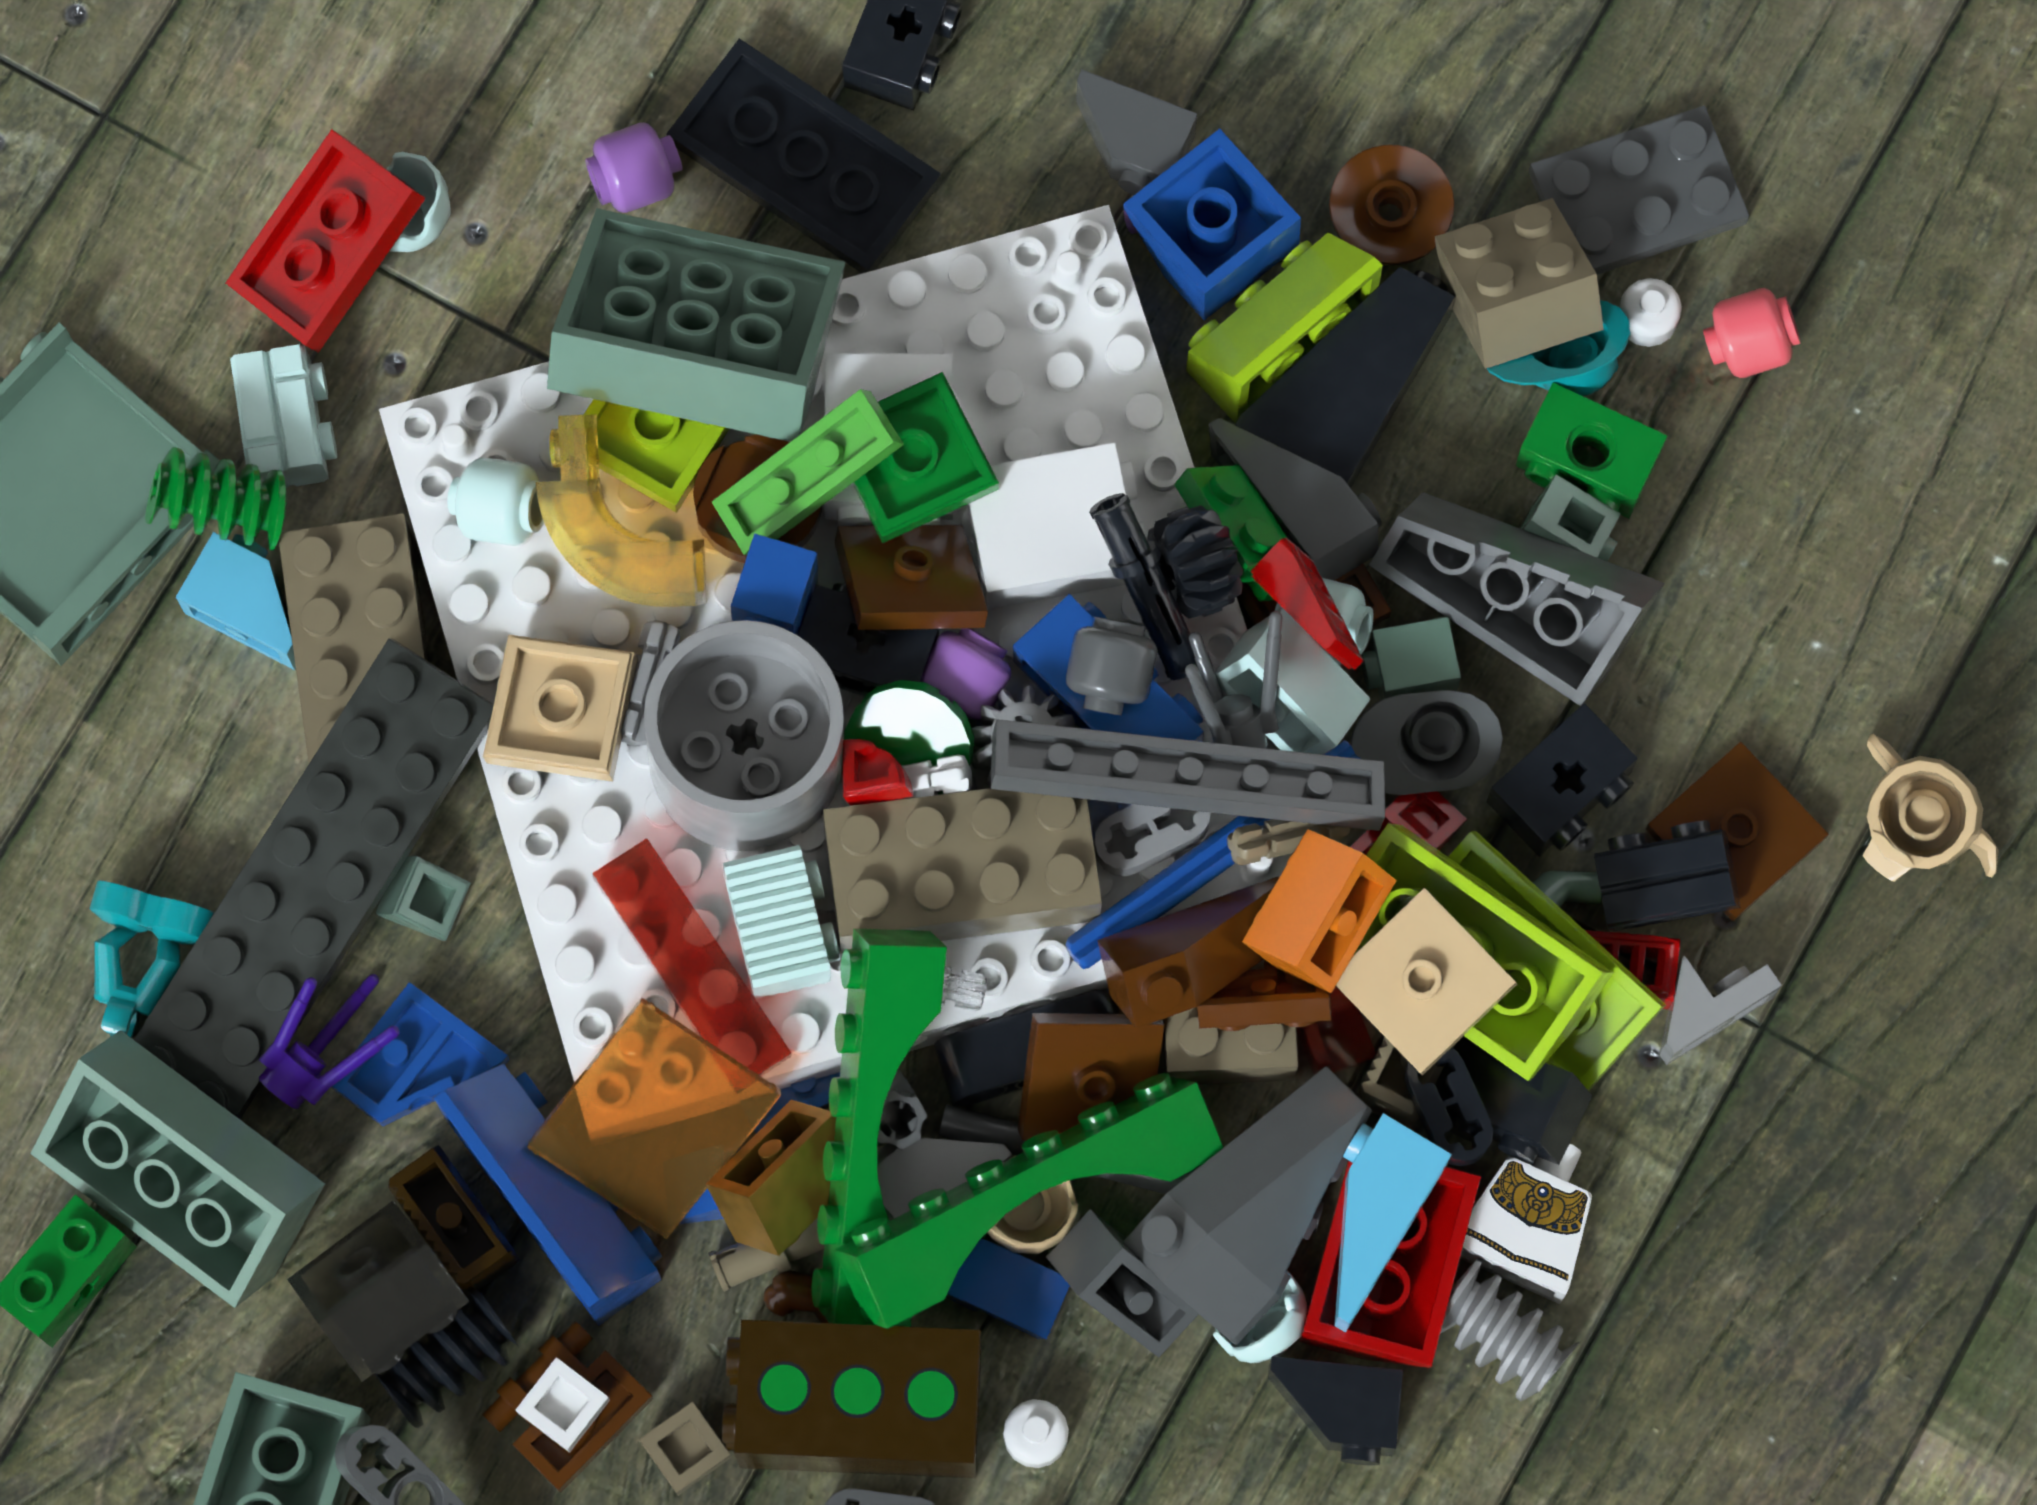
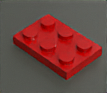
(325, 240)

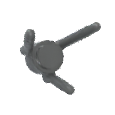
(1235, 717)

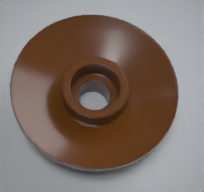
(1398, 178)

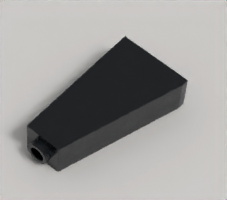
(1355, 377)

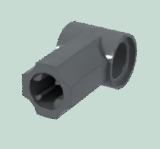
(901, 1115)

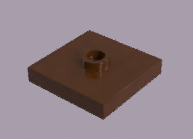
(911, 580)
(1762, 821)
(1080, 1064)

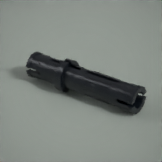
(1137, 564)

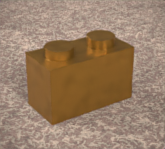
(776, 1179)

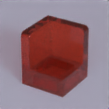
(1337, 1042)

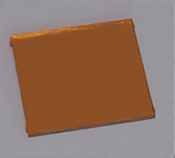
(654, 1118)

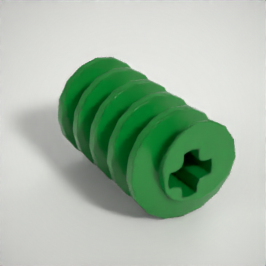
(218, 496)

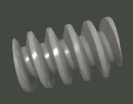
(1504, 1333)

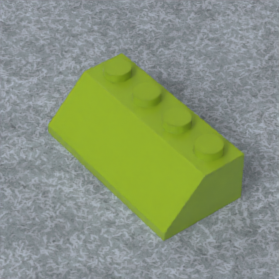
(1551, 973)

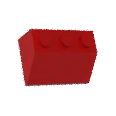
(1412, 1294)

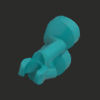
(133, 913)

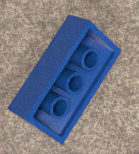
(566, 1219)

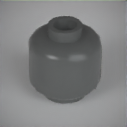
(1111, 665)

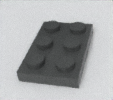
(1644, 190)

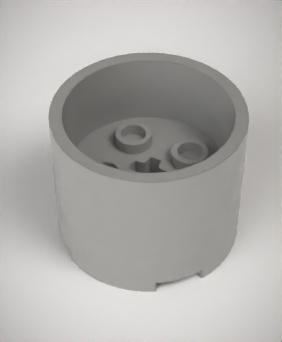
(734, 685)

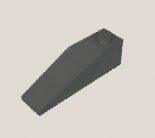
(1242, 1214)

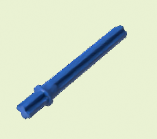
(1167, 887)

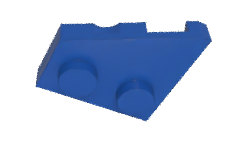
(424, 1060)

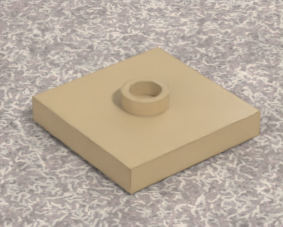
(560, 707)
(1424, 981)

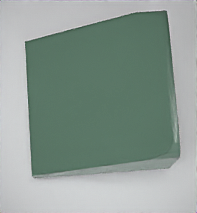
(423, 898)

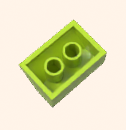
(1280, 321)

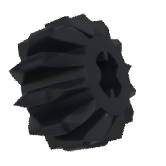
(1197, 560)

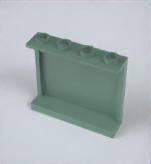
(76, 493)

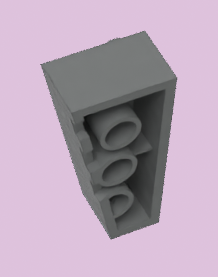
(1518, 592)

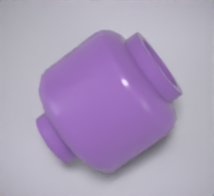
(633, 167)
(967, 670)

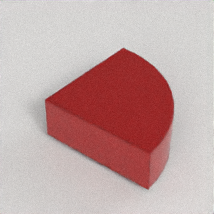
(872, 774)

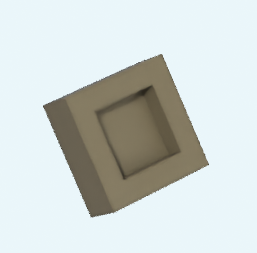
(685, 1448)

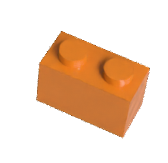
(1319, 910)

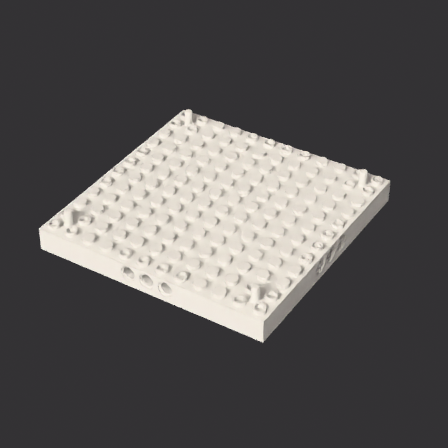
(1042, 365)

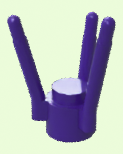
(295, 1072)

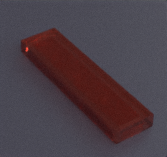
(689, 959)

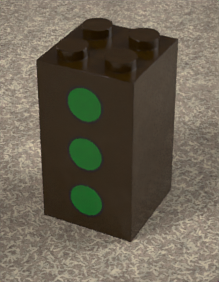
(854, 1398)

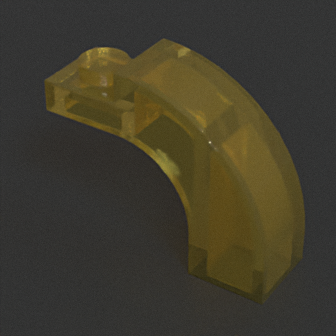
(595, 541)

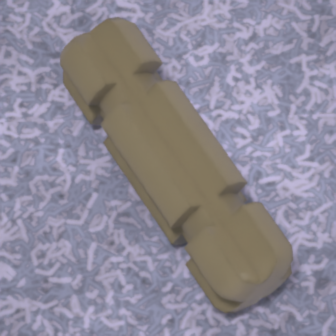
(1274, 839)

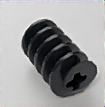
(446, 1358)

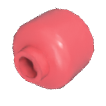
(1752, 333)

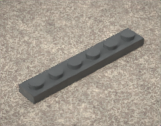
(1187, 775)

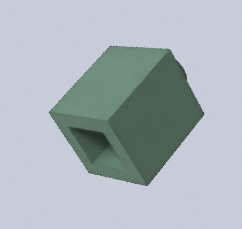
(1411, 659)

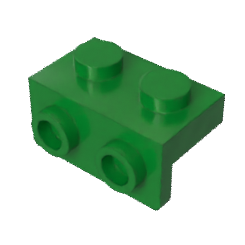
(1239, 508)

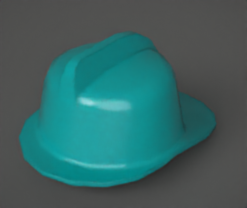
(1577, 365)

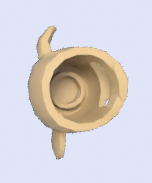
(1923, 815)

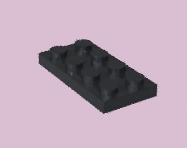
(804, 157)

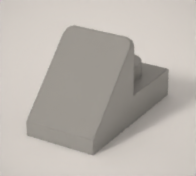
(1699, 1016)

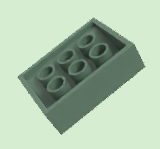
(694, 325)

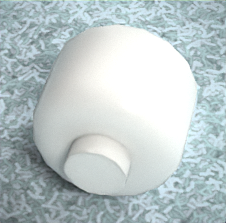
(1652, 311)
(1036, 1433)

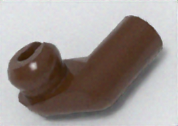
(791, 1292)

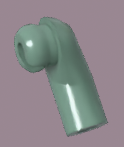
(1570, 887)

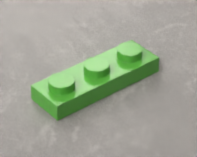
(808, 471)

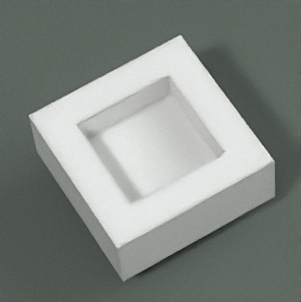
(562, 1404)

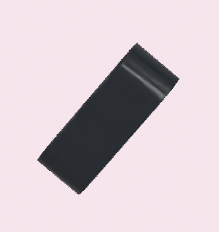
(993, 1055)

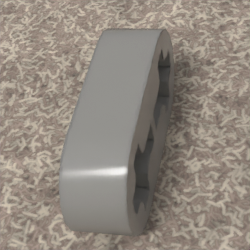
(1151, 849)

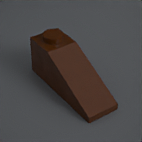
(1182, 956)

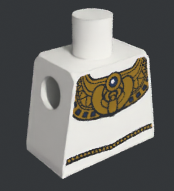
(1530, 1224)

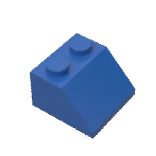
(1213, 224)

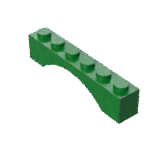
(891, 999)
(915, 1257)

